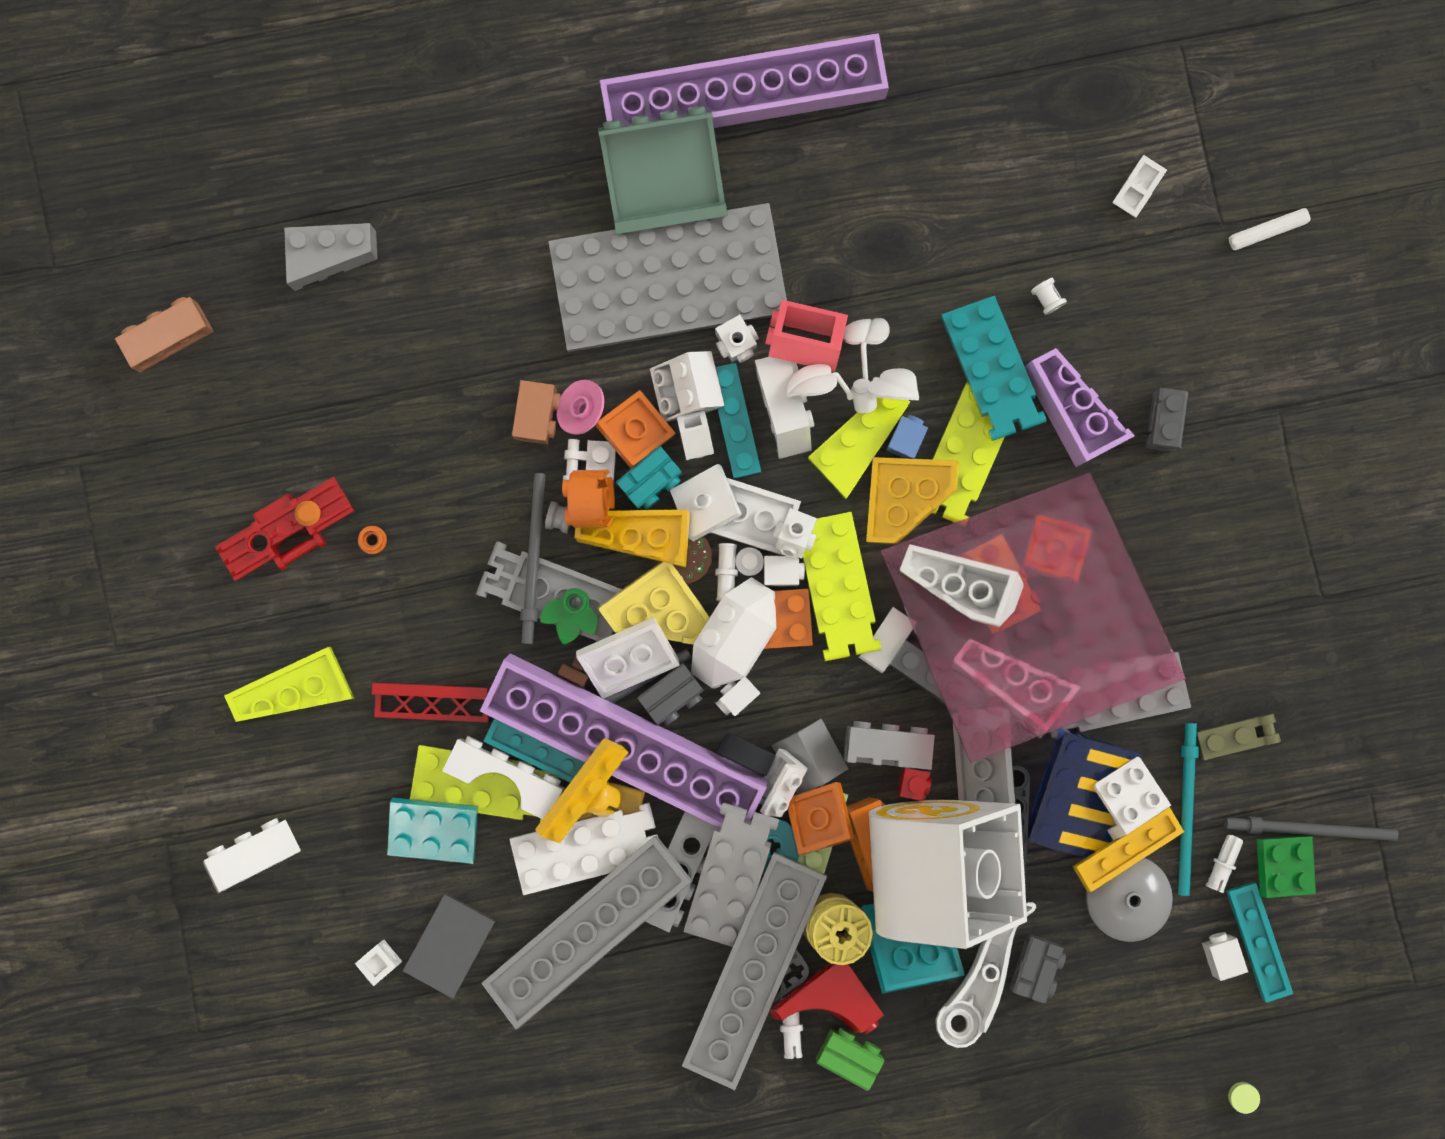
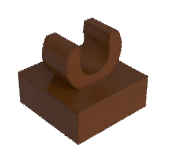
(574, 674)

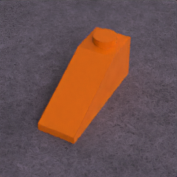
(861, 844)

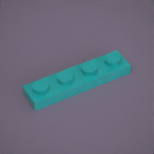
(736, 424)
(532, 750)
(1259, 942)

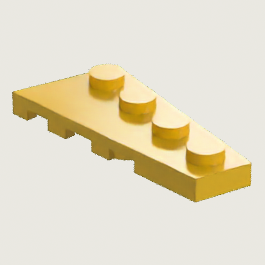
(643, 533)

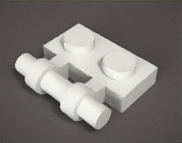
(599, 456)

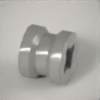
(556, 518)

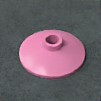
(580, 407)

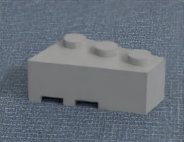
(326, 250)
(889, 746)

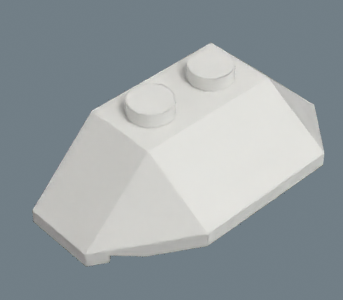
(735, 634)

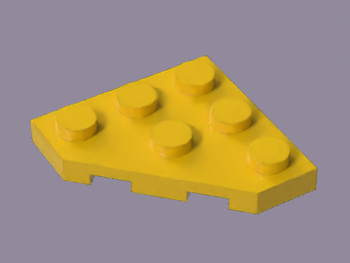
(906, 494)

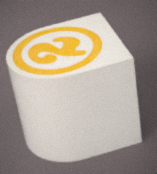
(947, 871)

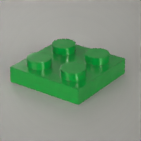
(1286, 866)

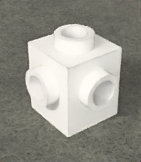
(736, 330)
(795, 534)

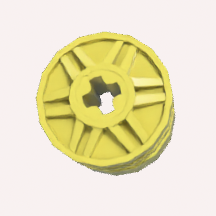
(836, 913)

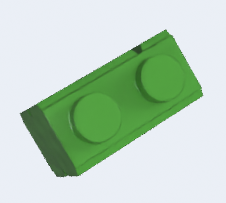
(850, 1058)

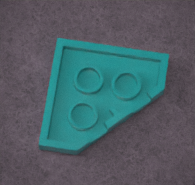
(910, 964)

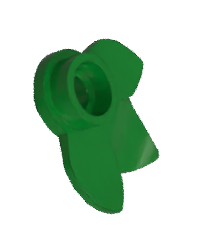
(570, 620)

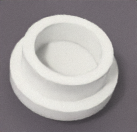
(749, 561)

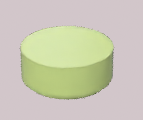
(1244, 1097)

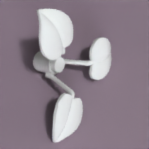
(892, 383)

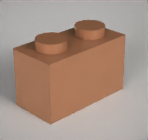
(535, 412)

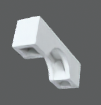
(470, 761)

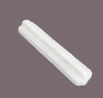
(1269, 229)

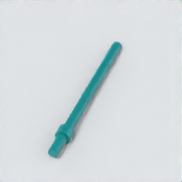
(1189, 752)

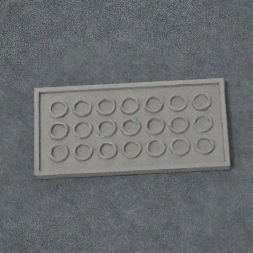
(667, 278)

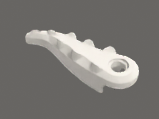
(980, 990)

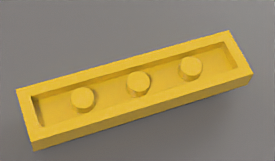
(1127, 850)

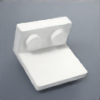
(1130, 797)

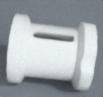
(1048, 296)

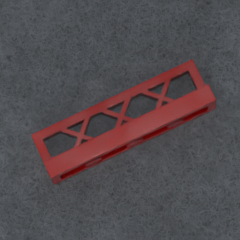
(426, 691)

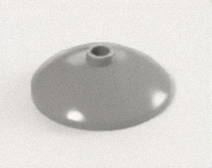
(1111, 907)

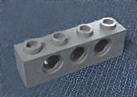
(688, 827)

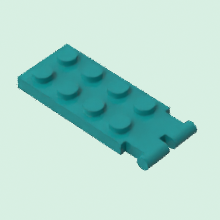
(992, 367)

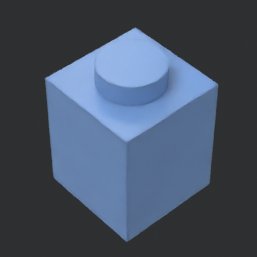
(907, 437)

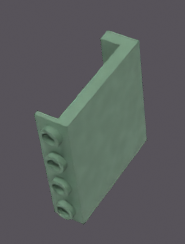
(662, 170)

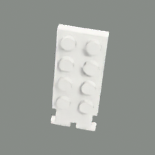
(588, 850)

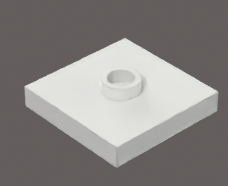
(707, 500)

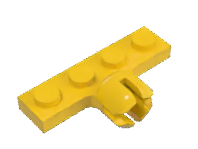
(586, 792)

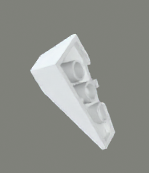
(971, 587)

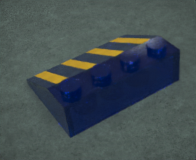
(1067, 807)

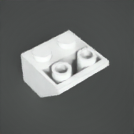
(687, 385)

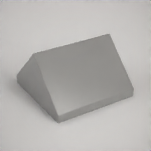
(817, 752)

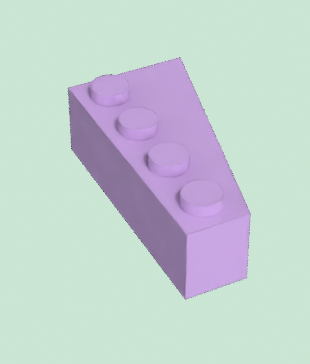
(1074, 409)

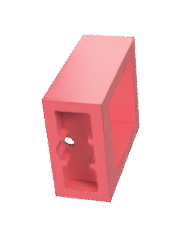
(802, 349)

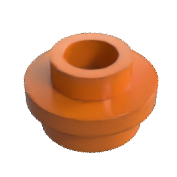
(364, 536)

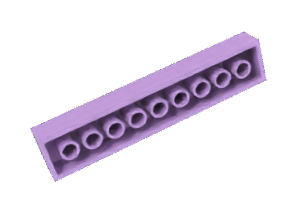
(756, 84)
(656, 760)

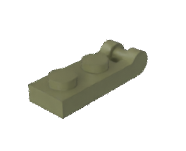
(1236, 737)

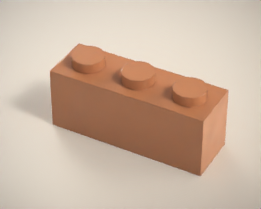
(163, 334)

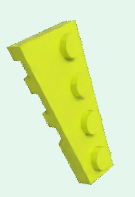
(854, 445)
(298, 686)

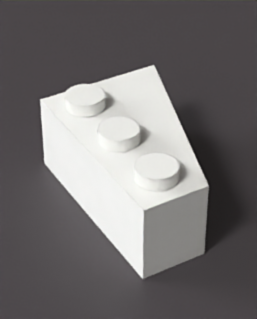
(250, 855)

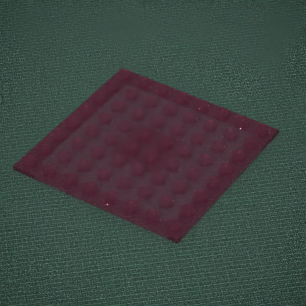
(1076, 635)

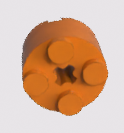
(589, 498)

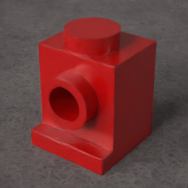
(914, 783)

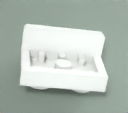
(782, 783)

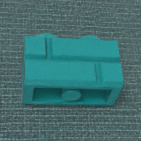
(650, 478)

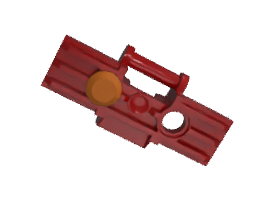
(280, 520)

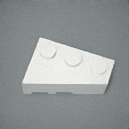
(787, 415)

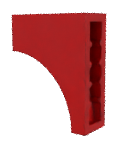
(837, 992)

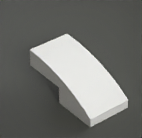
(1139, 186)
(892, 635)

